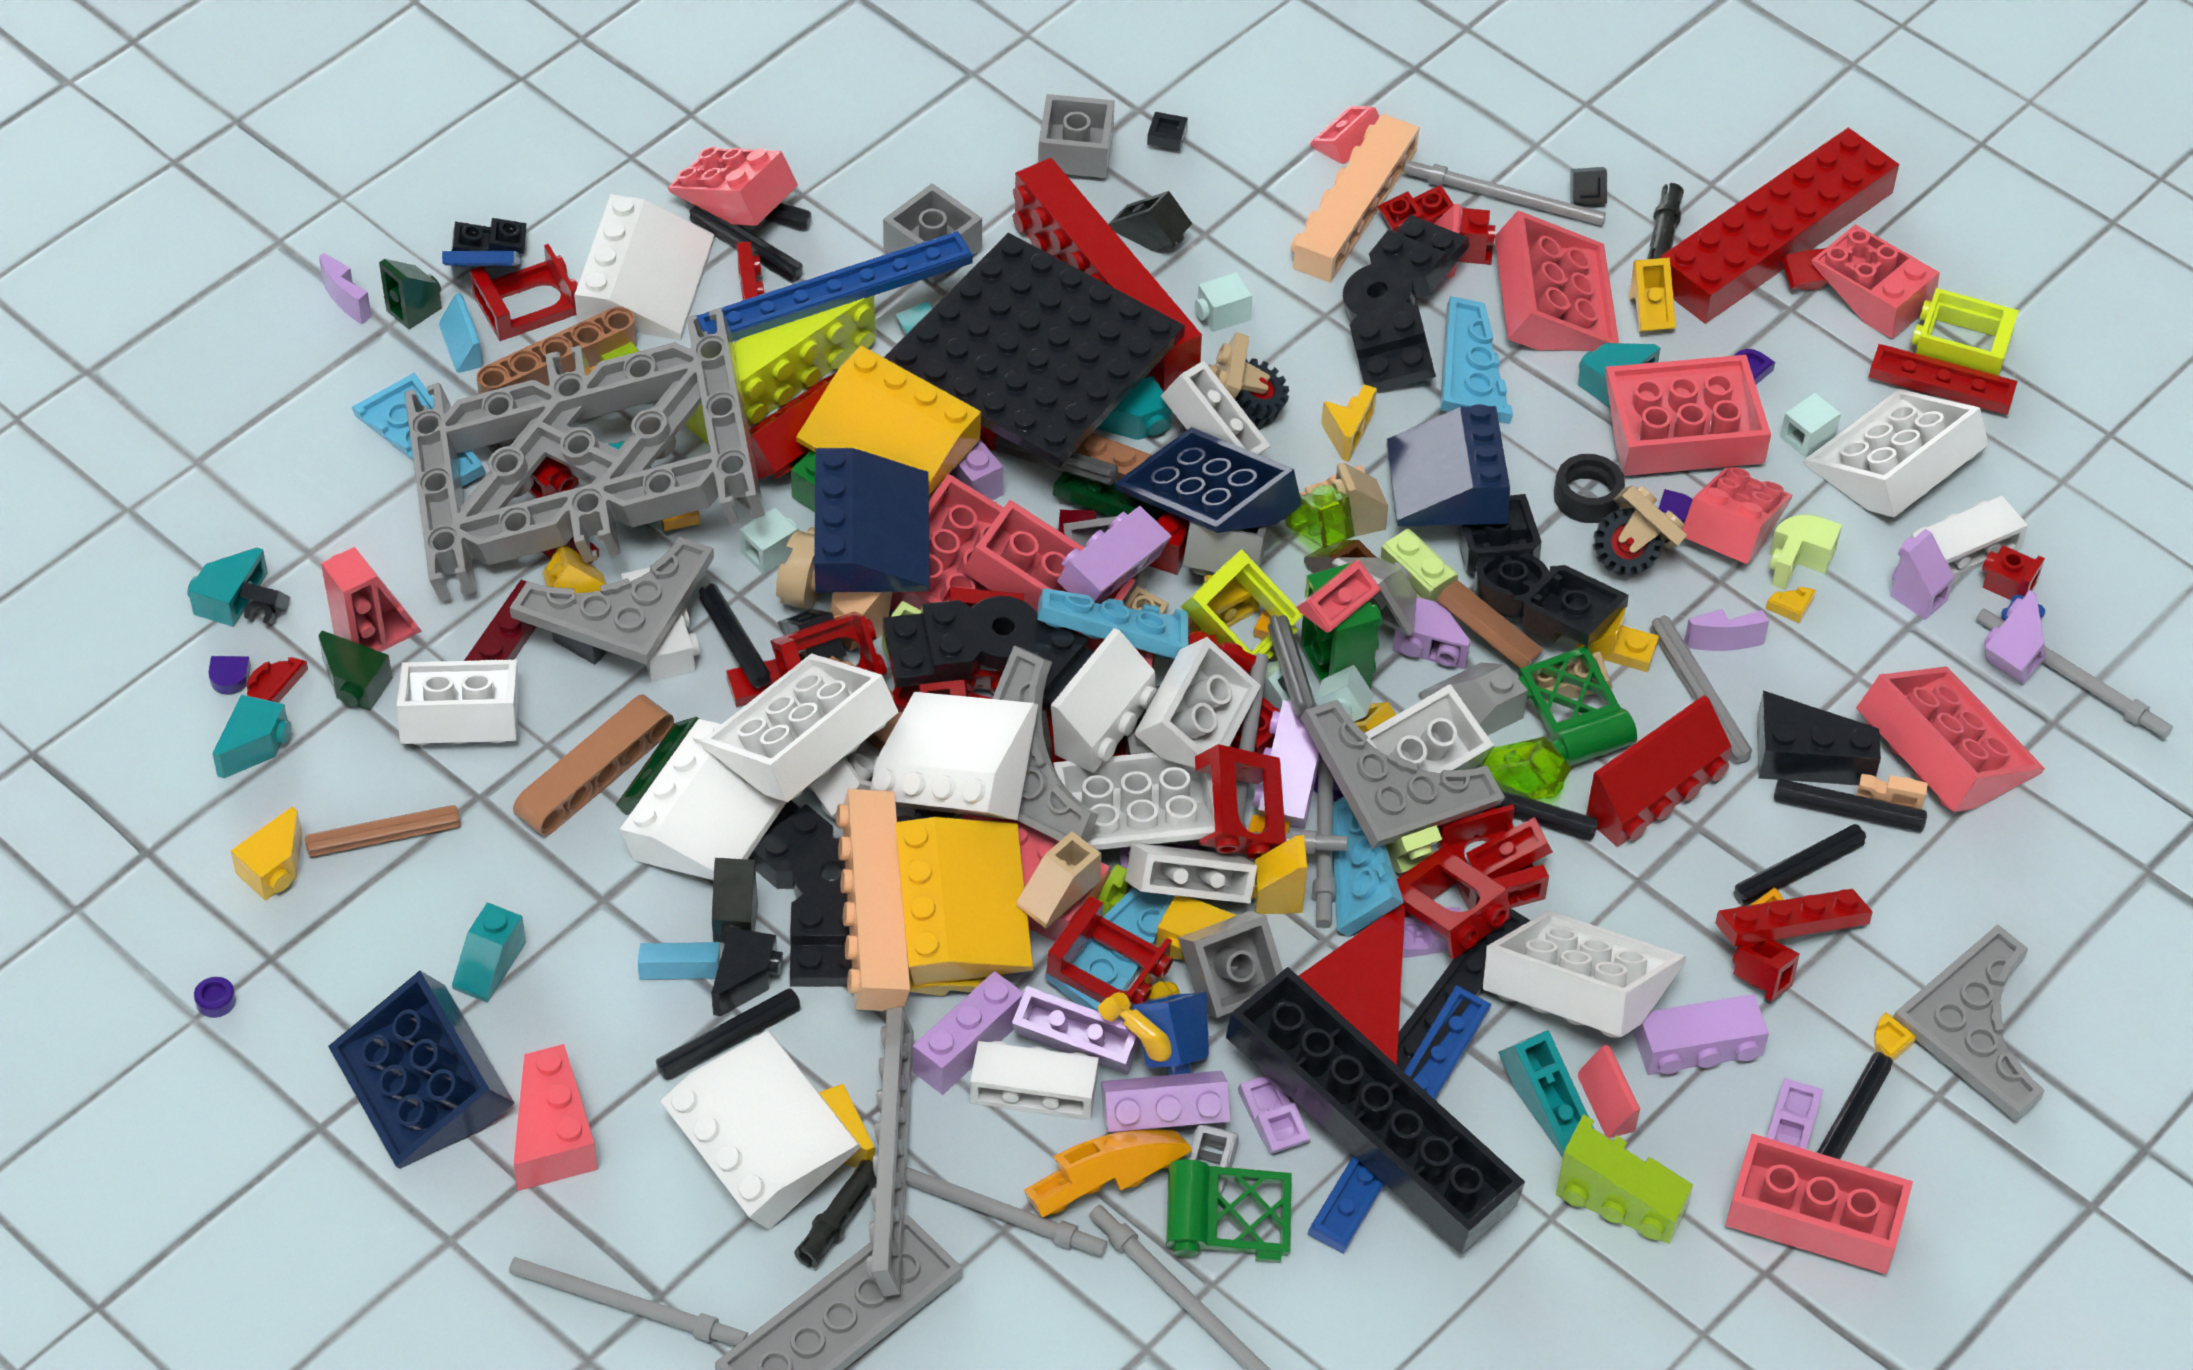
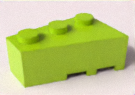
(1620, 1185)

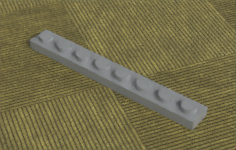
(891, 1160)

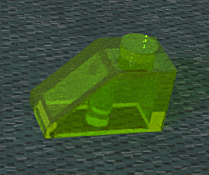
(1323, 517)
(1528, 768)

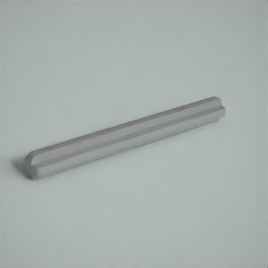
(1698, 683)

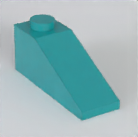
(1545, 1086)

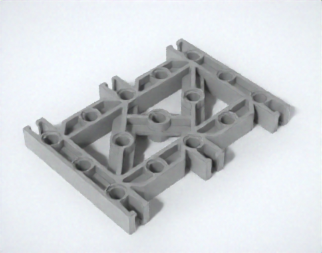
(542, 422)

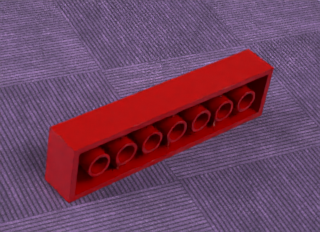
(1780, 218)
(1072, 230)

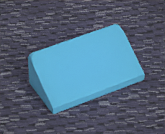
(461, 336)
(678, 960)

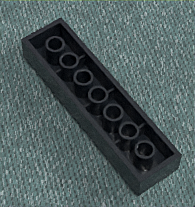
(1375, 1110)

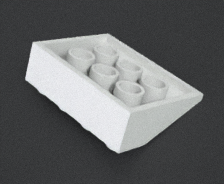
(645, 264)
(1900, 450)
(802, 725)
(958, 755)
(1142, 800)
(698, 812)
(1580, 972)
(761, 1127)

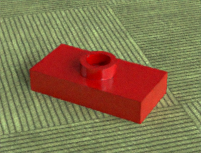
(1510, 850)

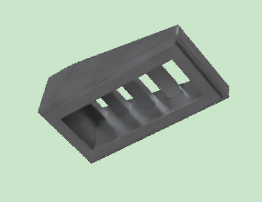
(1217, 1138)

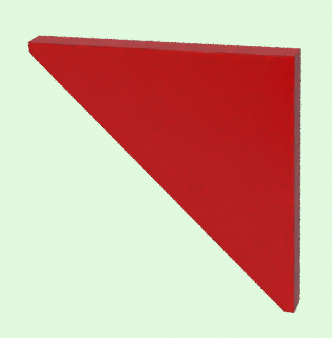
(1365, 980)

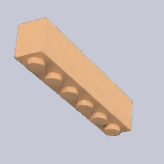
(1354, 198)
(874, 900)

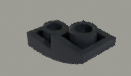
(500, 236)

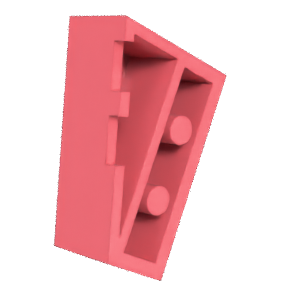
(363, 605)
(552, 1122)

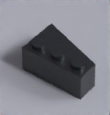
(1813, 744)

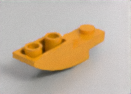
(1118, 1157)

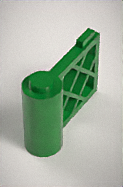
(1595, 730)
(1194, 1204)

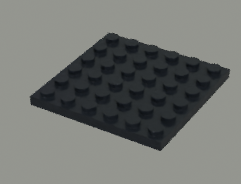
(1036, 347)

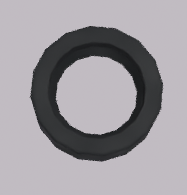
(1588, 467)

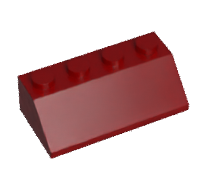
(775, 436)
(1659, 772)

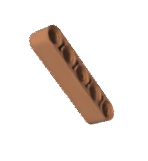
(595, 335)
(593, 765)

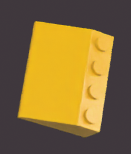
(893, 416)
(962, 899)

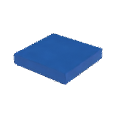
(481, 258)

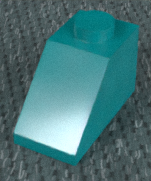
(1593, 365)
(1140, 413)
(219, 584)
(251, 735)
(489, 952)

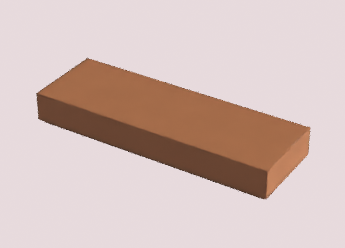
(1489, 624)

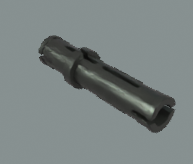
(1667, 218)
(829, 1226)

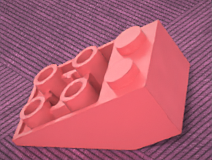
(736, 183)
(1877, 280)
(1735, 514)

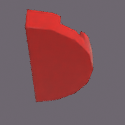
(276, 679)

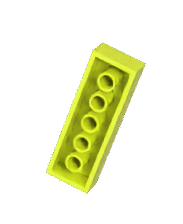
(794, 357)

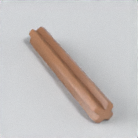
(382, 830)

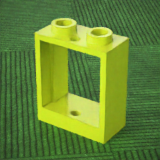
(1969, 314)
(1257, 584)

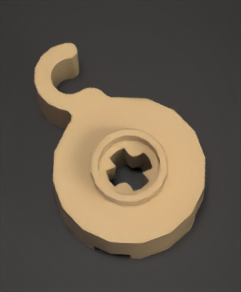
(797, 577)

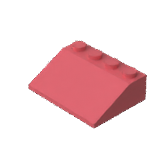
(1554, 286)
(1686, 415)
(956, 525)
(1947, 736)

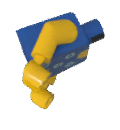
(1168, 1025)

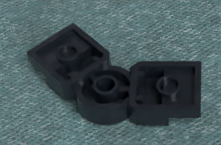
(1383, 300)
(1521, 586)
(954, 639)
(803, 856)

